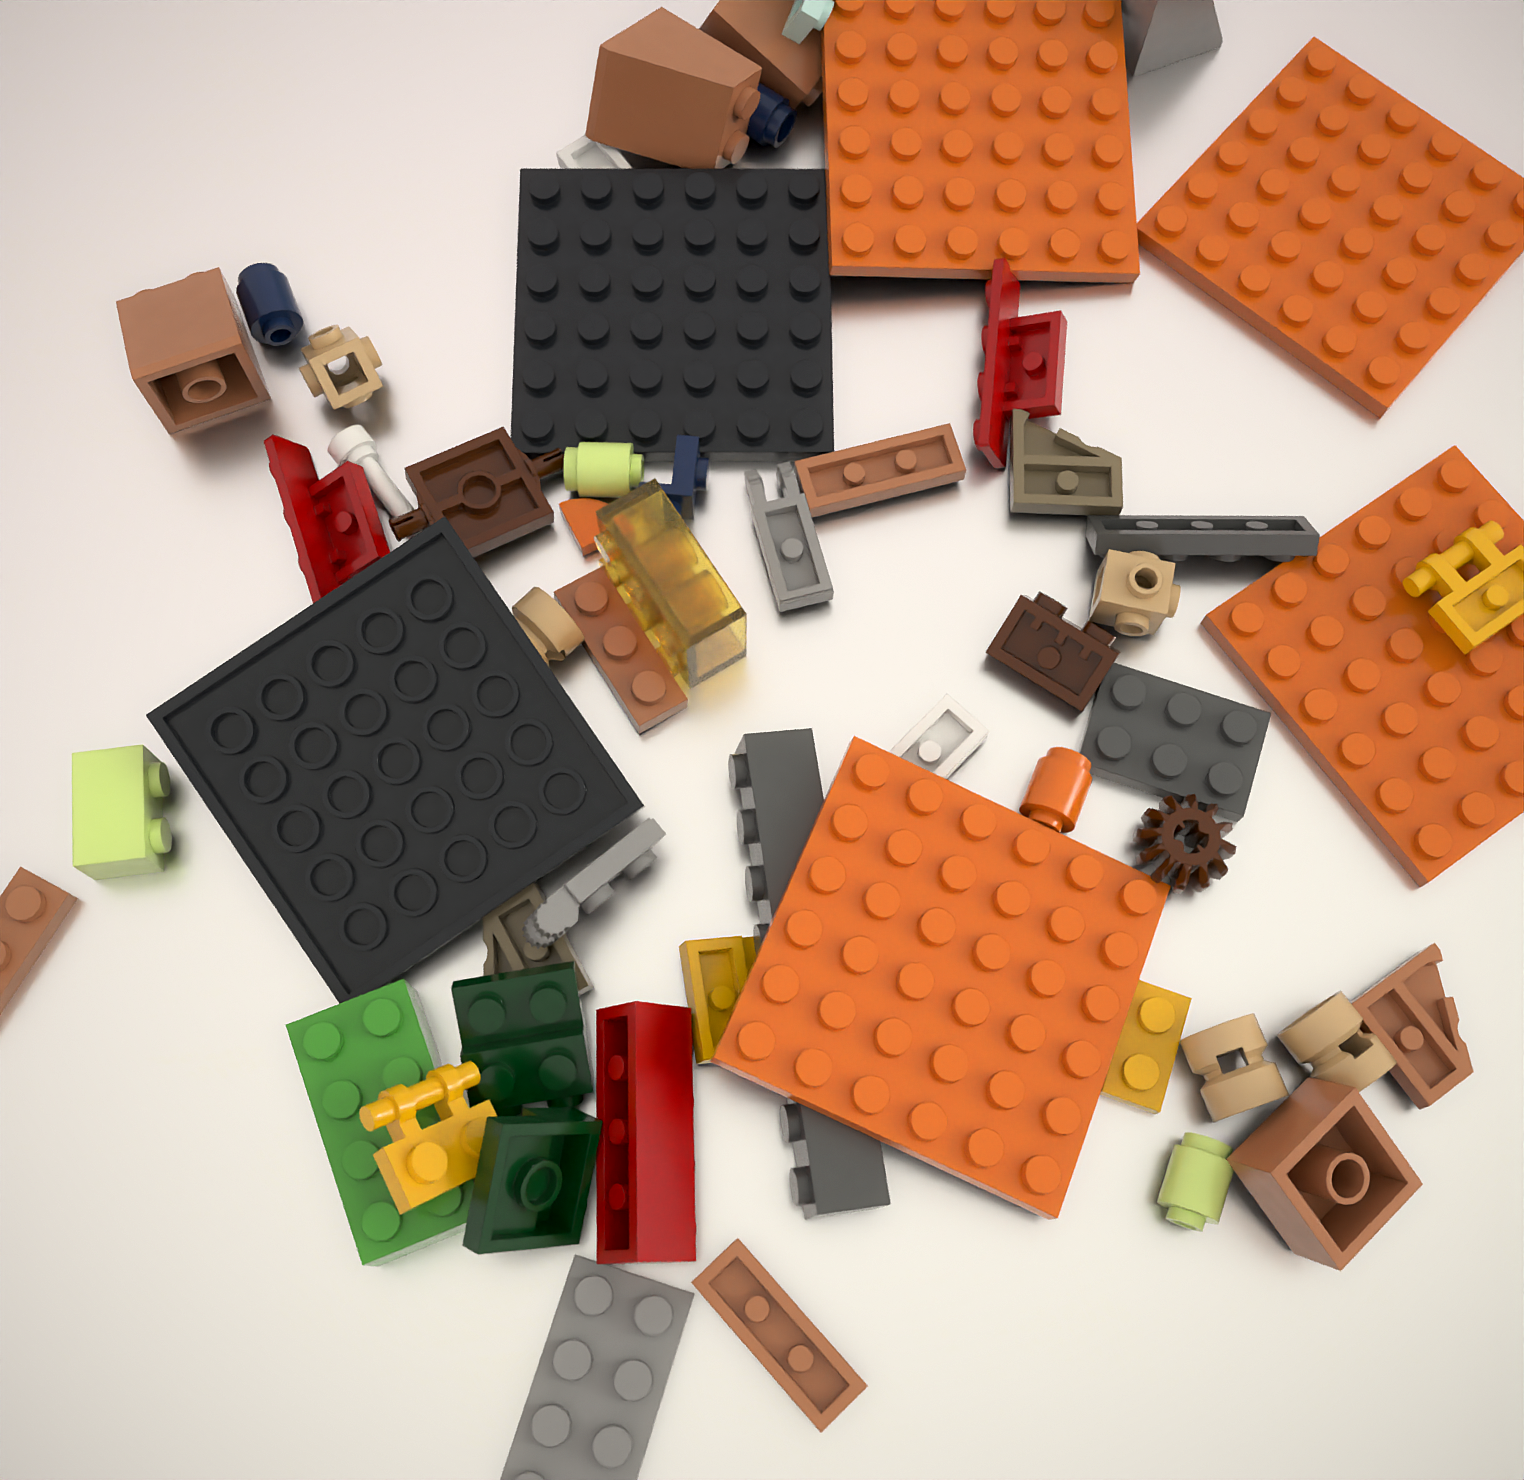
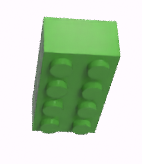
(345, 1063)

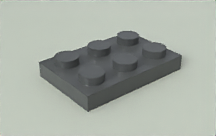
(1174, 740)

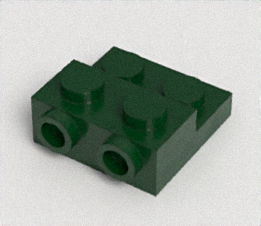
(525, 1037)
(532, 1180)

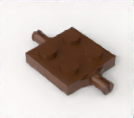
(483, 491)

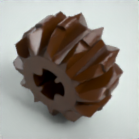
(1199, 833)

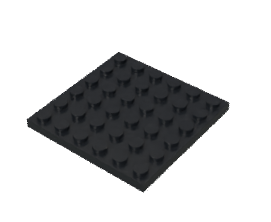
(674, 312)
(395, 762)

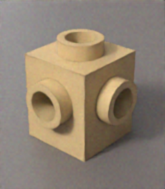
(355, 380)
(1134, 592)

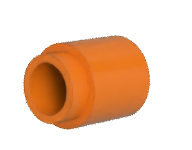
(1057, 789)

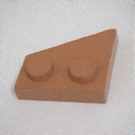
(1417, 1028)

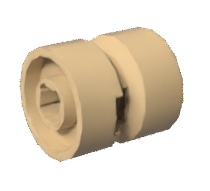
(547, 625)
(1335, 1045)
(1241, 1088)

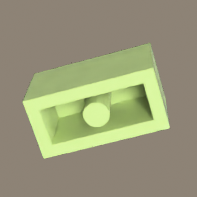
(119, 812)

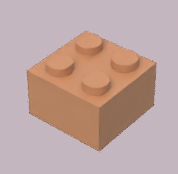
(1325, 1172)

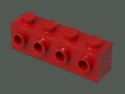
(645, 1135)

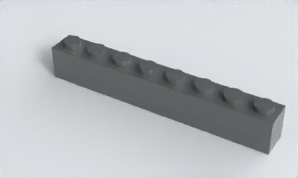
(781, 798)

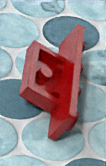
(1020, 364)
(328, 517)

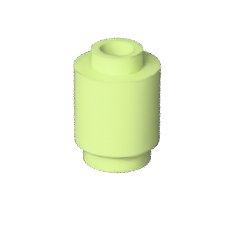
(602, 469)
(1196, 1181)

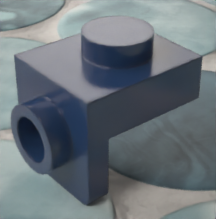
(688, 476)

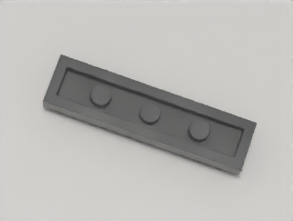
(1218, 536)

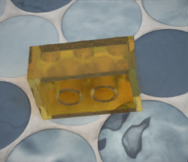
(671, 584)

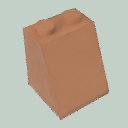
(756, 33)
(673, 94)
(191, 350)

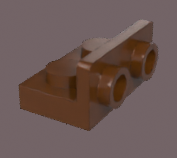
(1054, 650)

